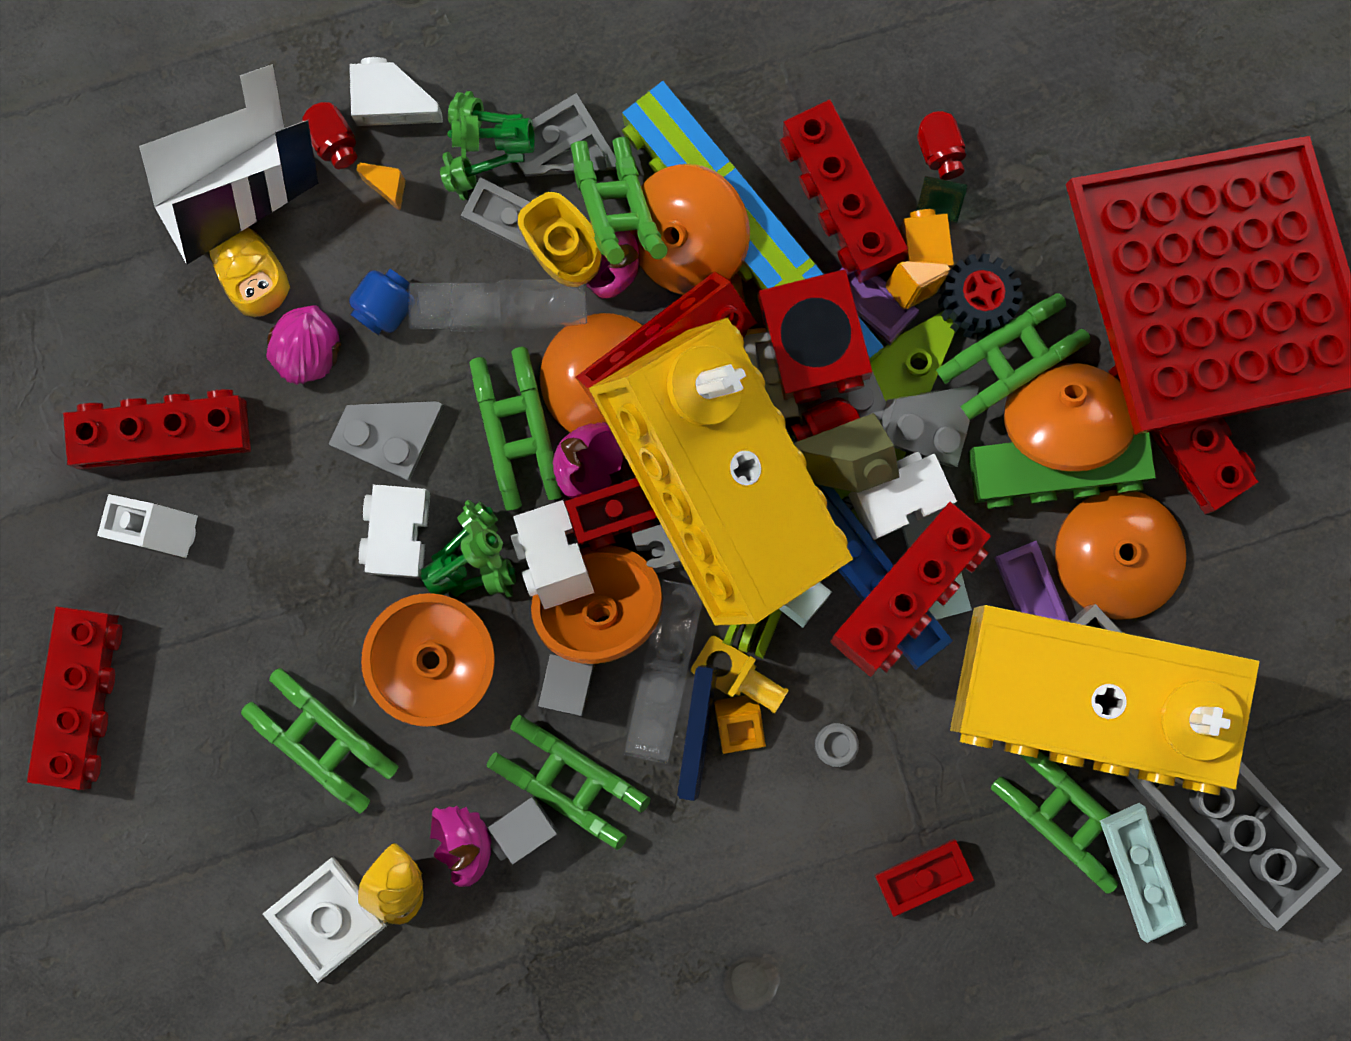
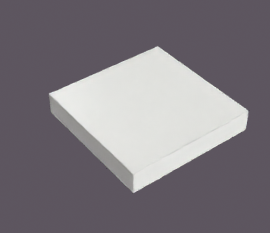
(324, 919)

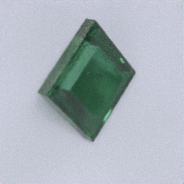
(942, 196)

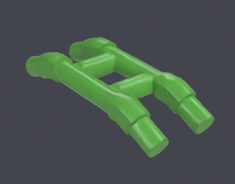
(626, 187)
(1012, 379)
(503, 452)
(346, 741)
(574, 809)
(1042, 817)

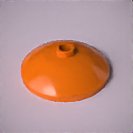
(709, 224)
(569, 355)
(1070, 418)
(1091, 561)
(623, 591)
(396, 653)

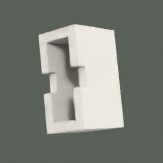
(918, 490)
(393, 531)
(552, 555)

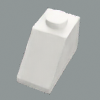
(388, 96)
(148, 525)

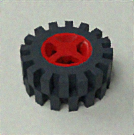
(981, 281)

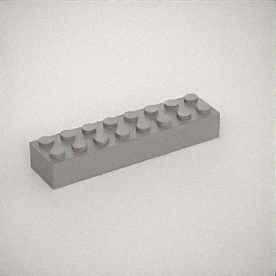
(1240, 833)

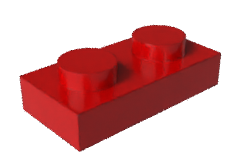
(924, 877)

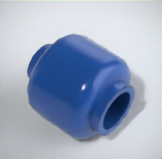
(381, 301)

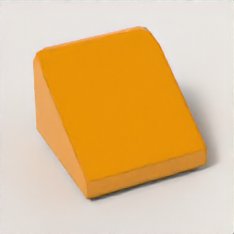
(385, 181)
(915, 282)
(739, 724)

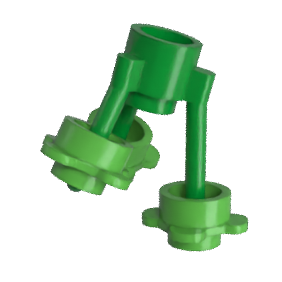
(465, 116)
(480, 548)

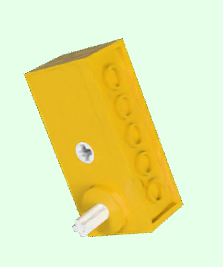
(722, 473)
(1165, 707)

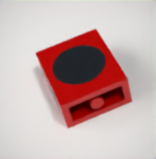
(815, 336)

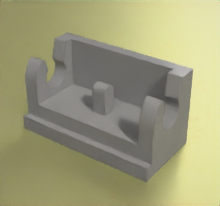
(656, 537)

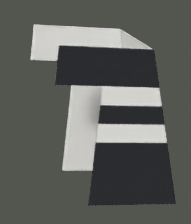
(229, 169)

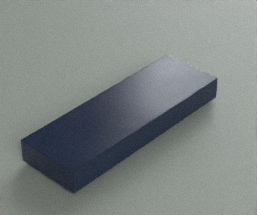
(697, 732)

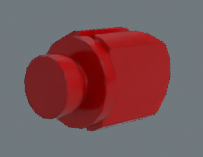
(331, 134)
(942, 144)
(824, 417)

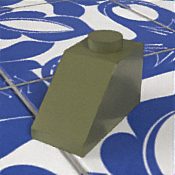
(851, 455)

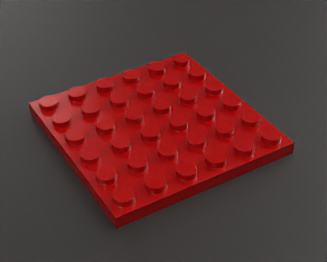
(1218, 282)

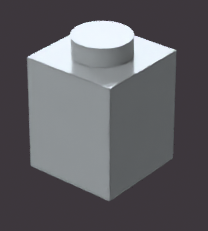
(566, 685)
(521, 831)

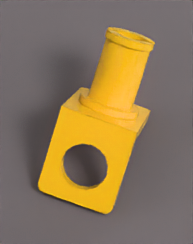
(742, 676)

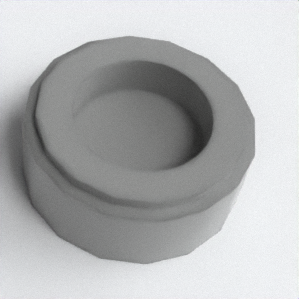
(836, 744)

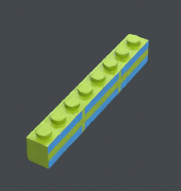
(675, 138)

